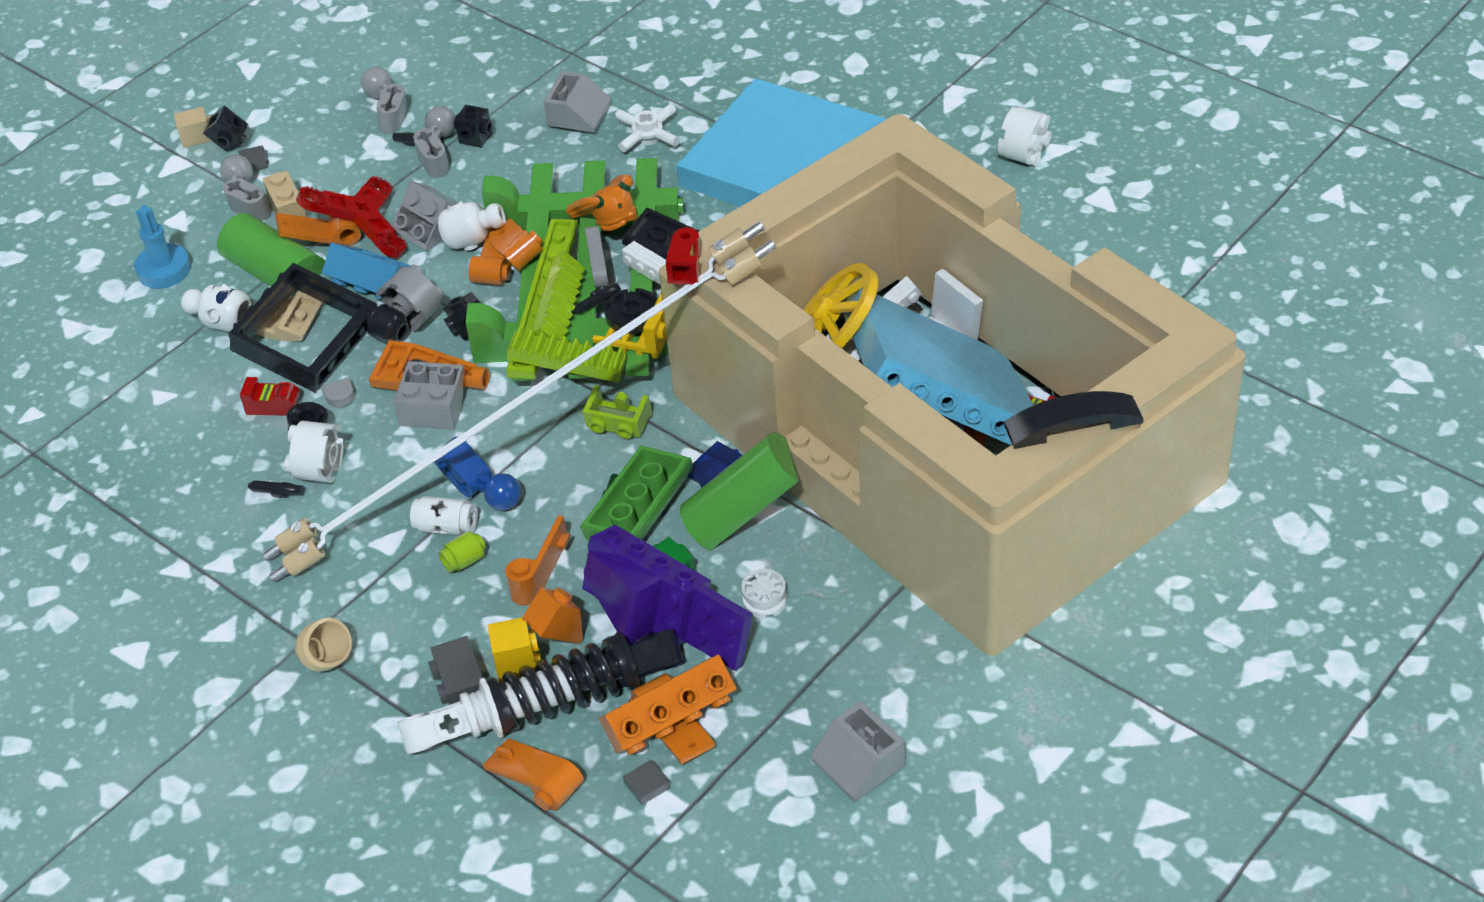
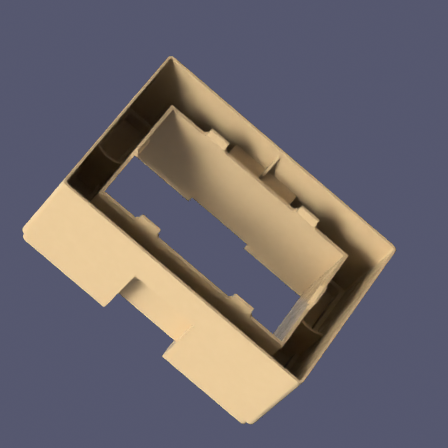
(963, 529)

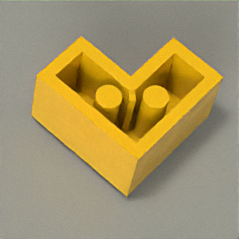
(513, 646)

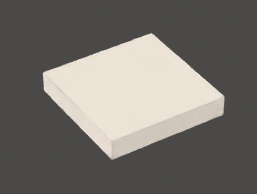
(956, 305)

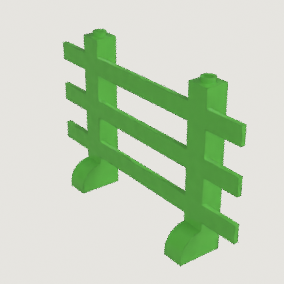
(486, 326)

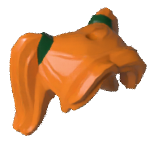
(605, 202)

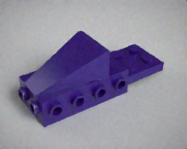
(655, 593)

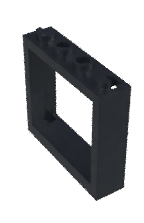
(272, 298)

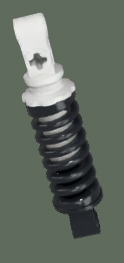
(501, 705)

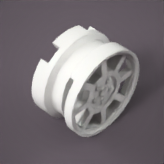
(764, 594)

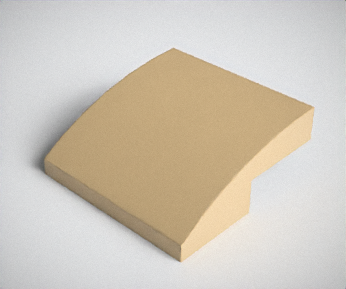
(292, 318)

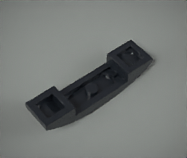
(1070, 412)

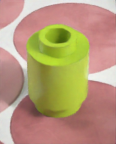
(462, 551)

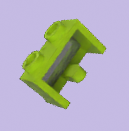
(616, 415)

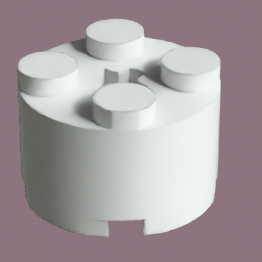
(1024, 135)
(314, 451)

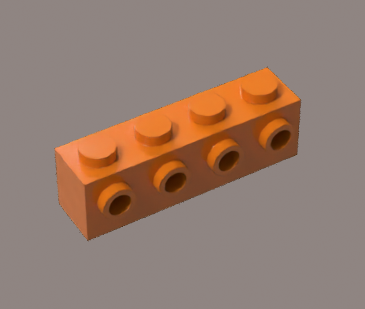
(667, 704)

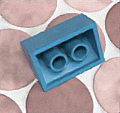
(359, 267)

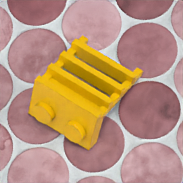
(650, 341)

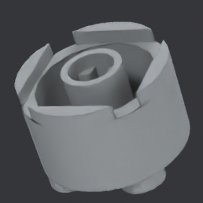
(412, 295)

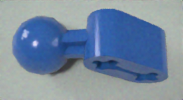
(471, 474)

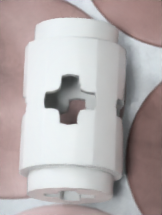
(443, 515)

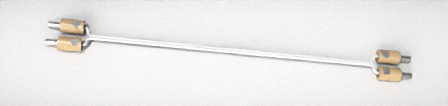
(298, 543)

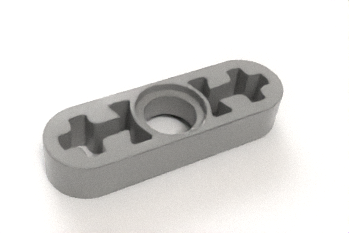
(596, 257)

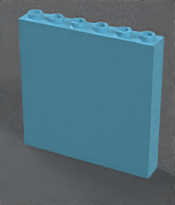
(766, 140)
(940, 366)

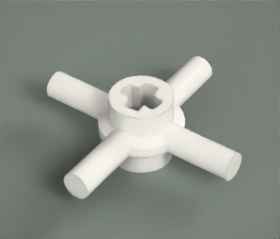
(647, 127)

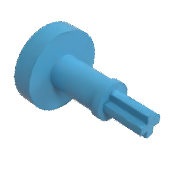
(161, 262)

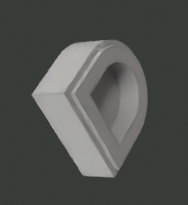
(338, 393)

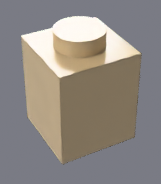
(191, 126)

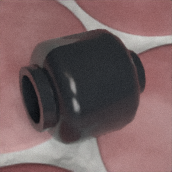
(386, 324)

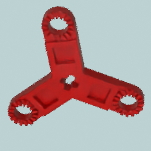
(361, 209)

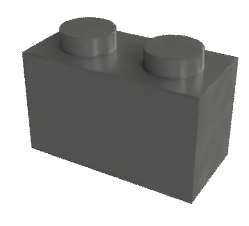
(456, 668)

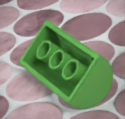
(261, 250)
(740, 491)
(639, 492)

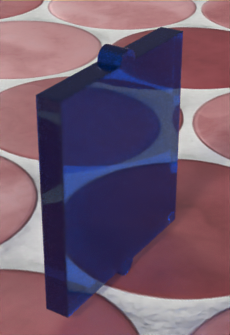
(712, 463)

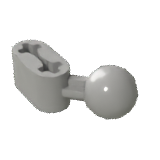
(392, 98)
(438, 124)
(239, 192)

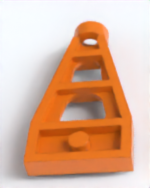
(395, 358)

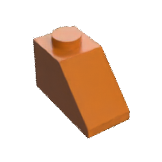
(555, 616)

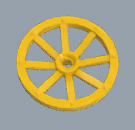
(827, 305)

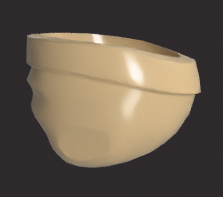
(323, 644)

